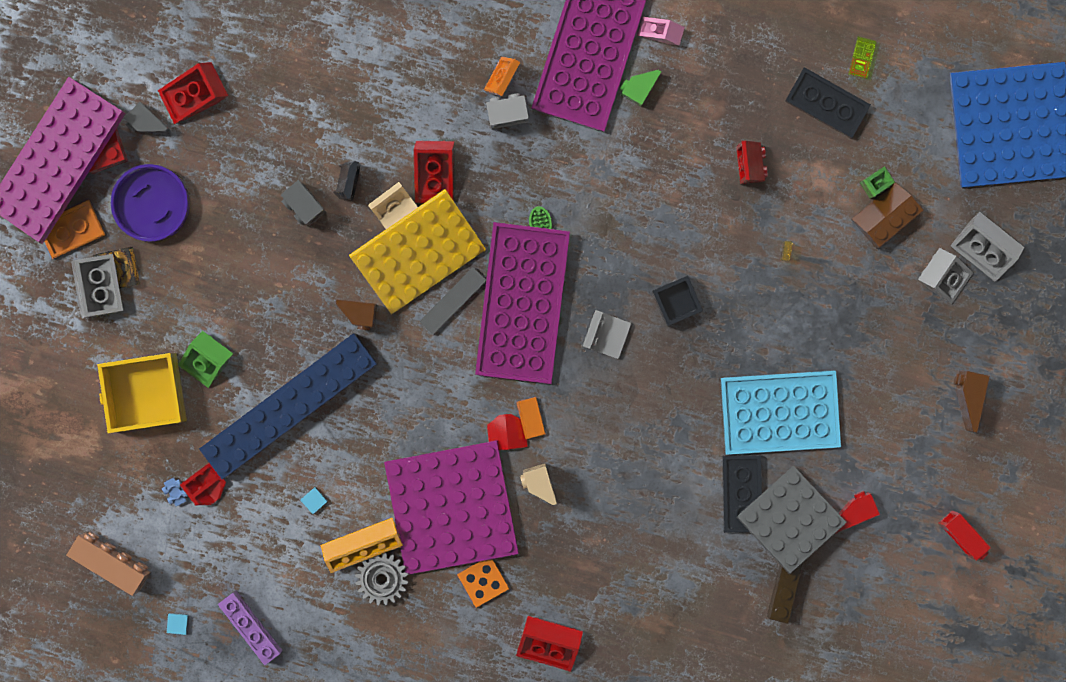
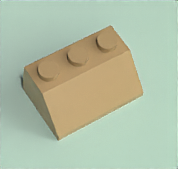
(539, 483)

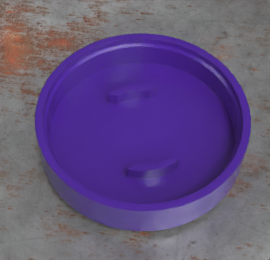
(150, 203)

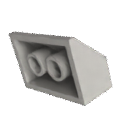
(987, 246)
(97, 286)

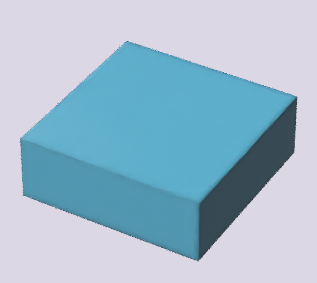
(313, 500)
(177, 623)

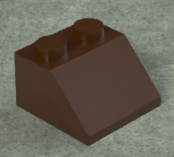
(359, 313)

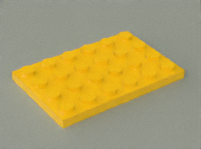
(417, 251)

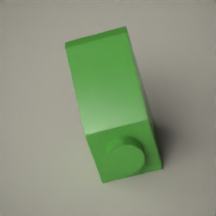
(639, 86)

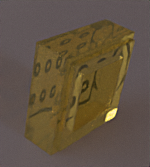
(786, 251)

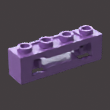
(250, 627)

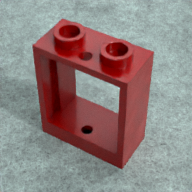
(965, 536)

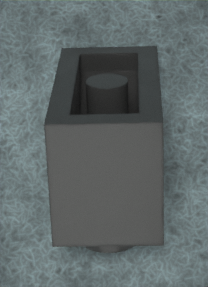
(144, 121)

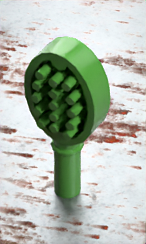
(540, 218)

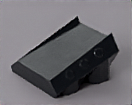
(348, 180)

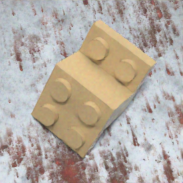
(392, 205)

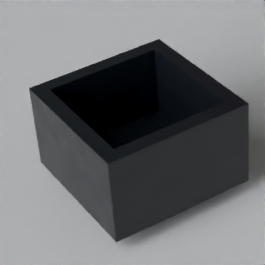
(677, 301)

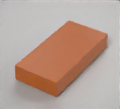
(530, 418)

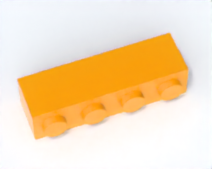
(361, 545)

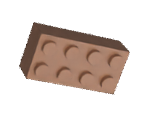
(109, 563)

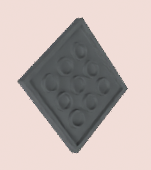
(791, 520)

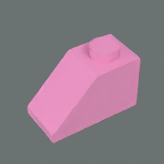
(661, 30)

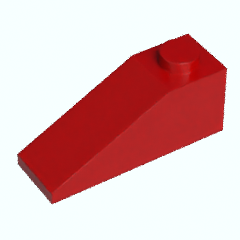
(858, 510)

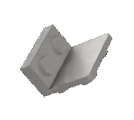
(606, 334)

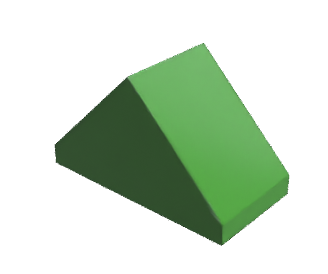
(877, 182)

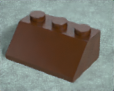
(887, 215)

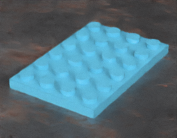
(780, 412)

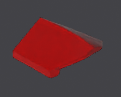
(507, 431)
(204, 486)

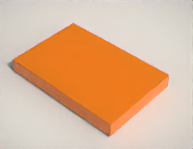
(74, 229)

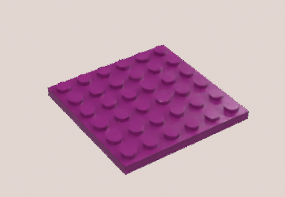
(451, 507)

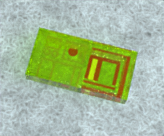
(862, 57)

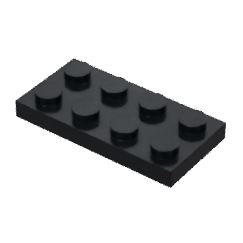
(827, 102)
(740, 488)

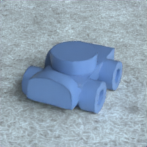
(177, 495)

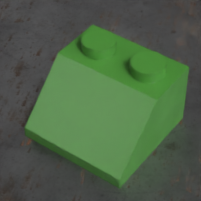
(205, 359)

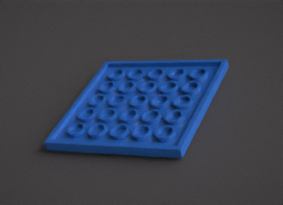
(1010, 124)

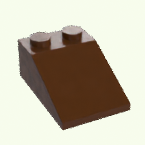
(971, 393)

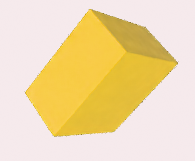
(141, 392)

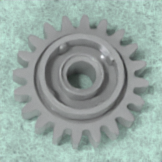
(378, 590)

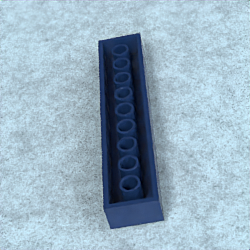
(288, 406)

